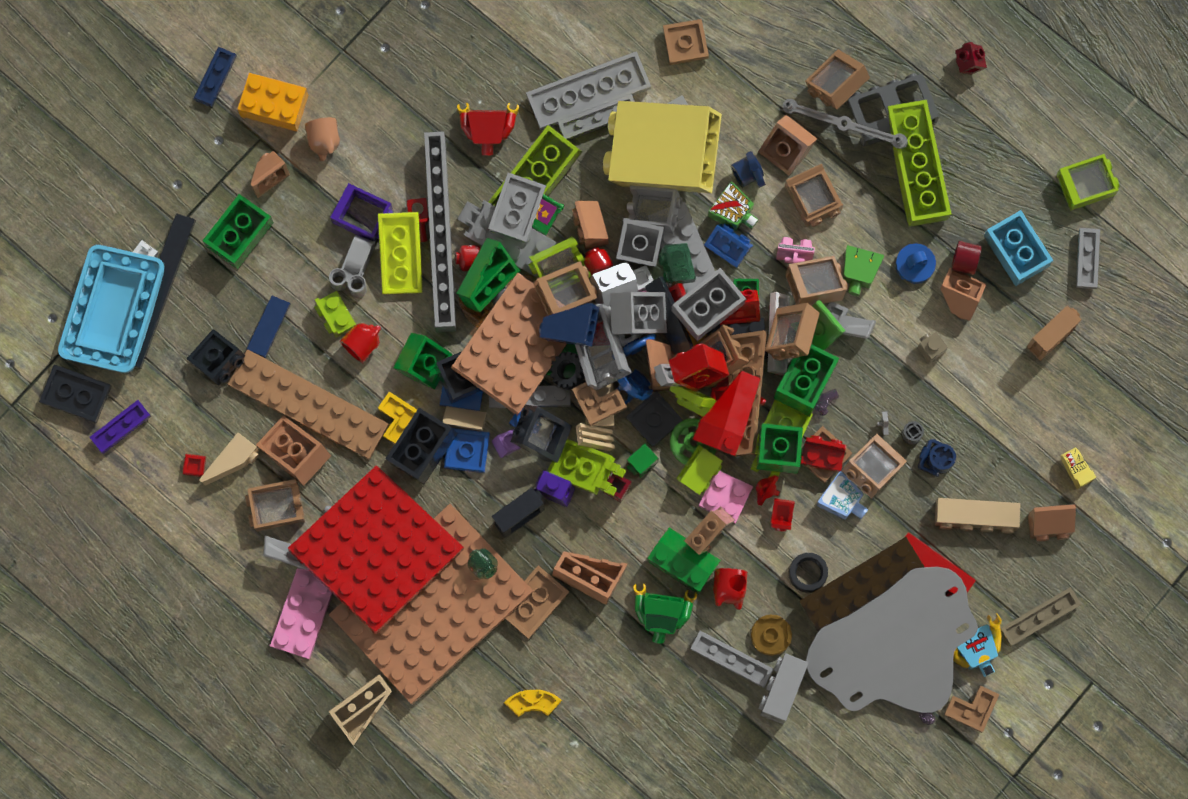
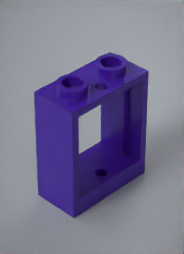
(344, 204)

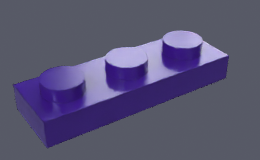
(120, 426)

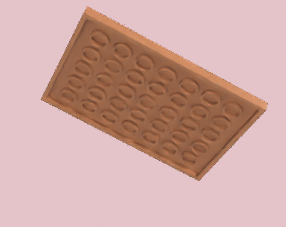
(442, 619)

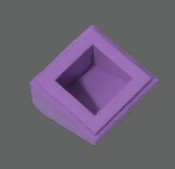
(503, 445)

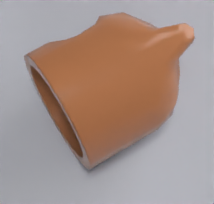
(322, 136)

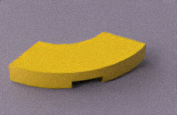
(532, 701)

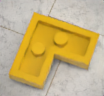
(400, 413)

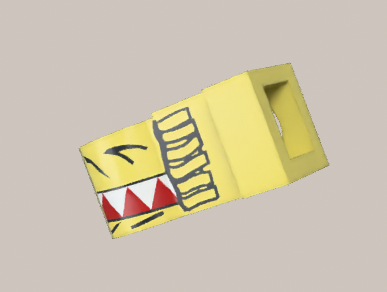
(1077, 468)

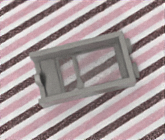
(605, 359)

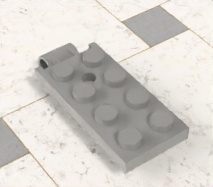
(479, 222)

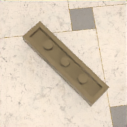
(1040, 616)

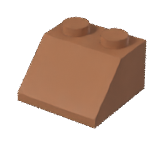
(787, 144)
(1052, 522)

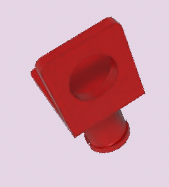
(423, 217)

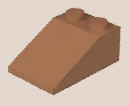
(657, 354)
(294, 450)

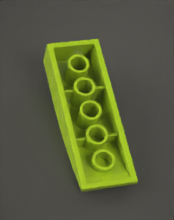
(545, 161)
(919, 164)

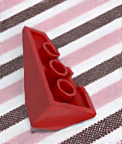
(728, 417)

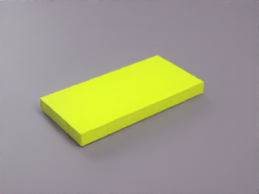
(400, 253)

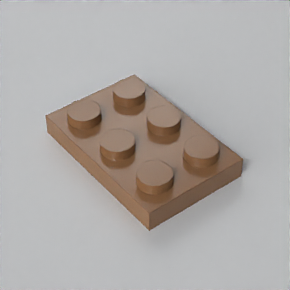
(539, 605)

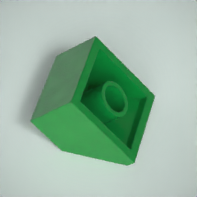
(419, 359)

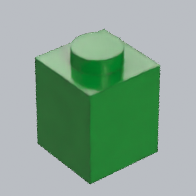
(641, 461)

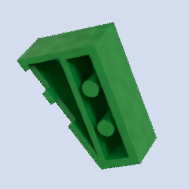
(487, 275)

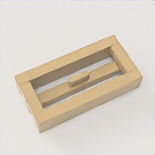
(594, 433)

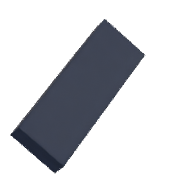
(215, 77)
(268, 326)

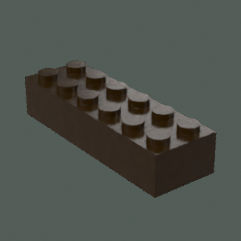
(860, 584)

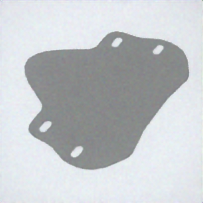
(897, 644)

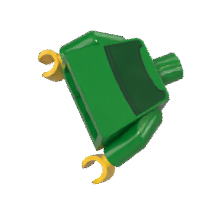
(662, 613)

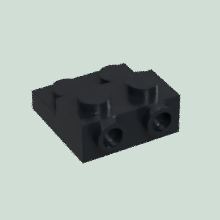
(216, 357)

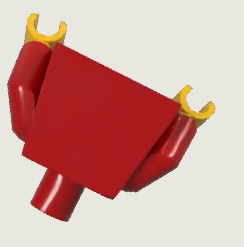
(487, 126)

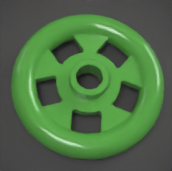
(682, 429)

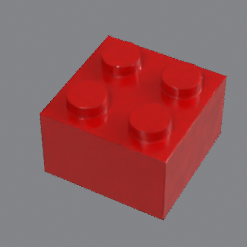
(698, 367)

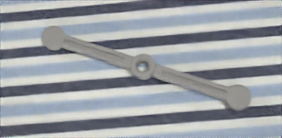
(899, 140)

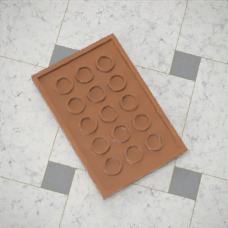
(506, 351)

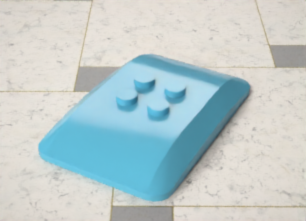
(111, 308)

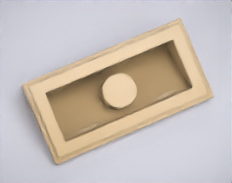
(464, 418)

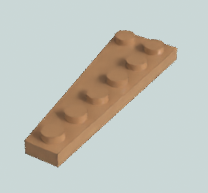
(753, 349)

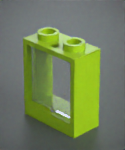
(1088, 181)

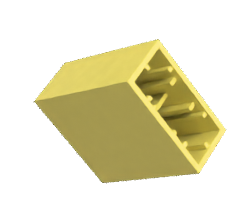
(663, 146)

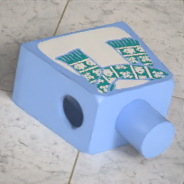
(842, 498)

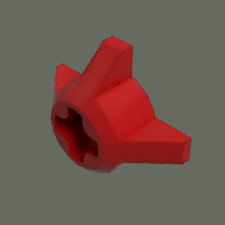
(766, 488)

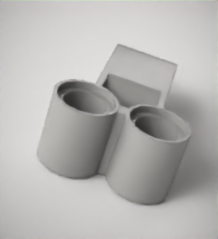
(354, 267)

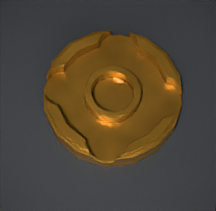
(771, 635)

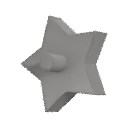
(884, 423)

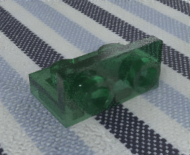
(677, 264)

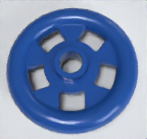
(636, 345)

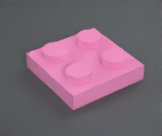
(727, 493)

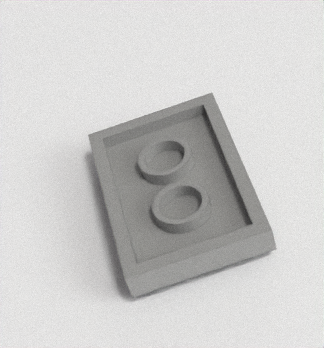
(517, 207)

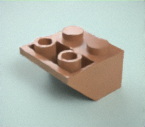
(591, 224)

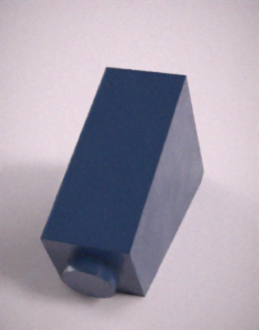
(571, 326)

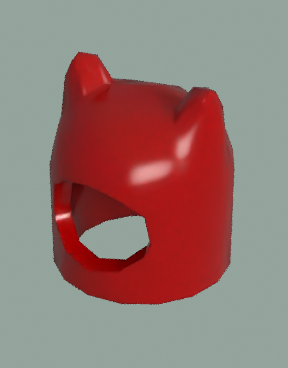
(361, 341)
(730, 586)

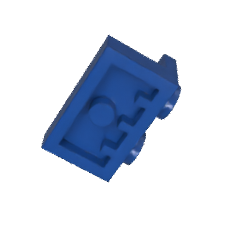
(728, 244)

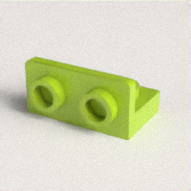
(335, 313)
(693, 399)

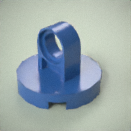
(915, 263)
(635, 385)

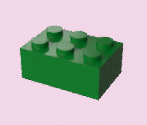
(238, 231)
(806, 380)

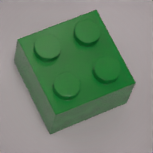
(779, 448)

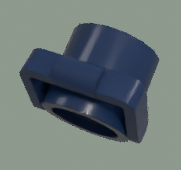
(748, 170)
(939, 459)

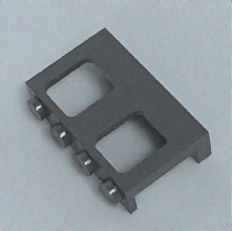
(888, 97)

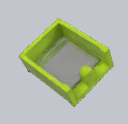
(556, 258)

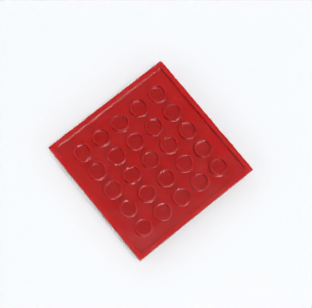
(375, 549)

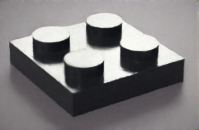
(654, 419)

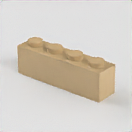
(977, 514)

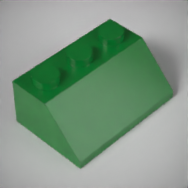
(681, 562)

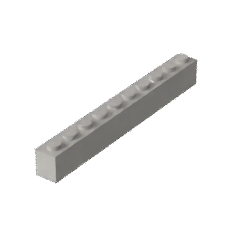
(440, 232)

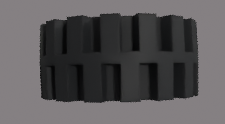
(558, 368)

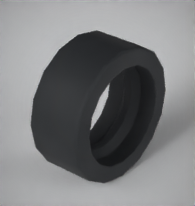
(823, 572)

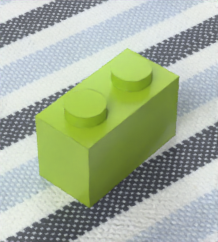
(699, 470)

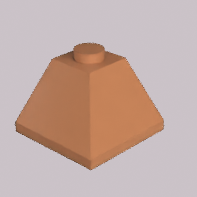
(268, 173)
(962, 293)

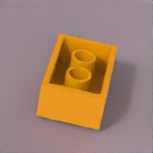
(273, 102)

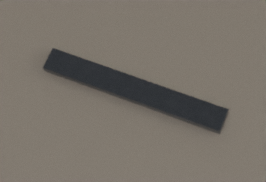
(171, 257)

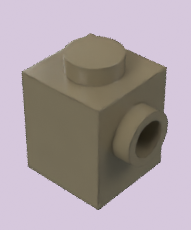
(931, 347)

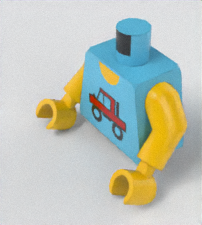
(981, 648)

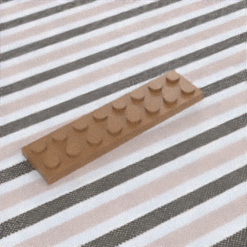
(308, 405)

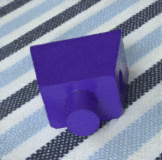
(554, 488)

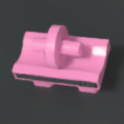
(795, 253)

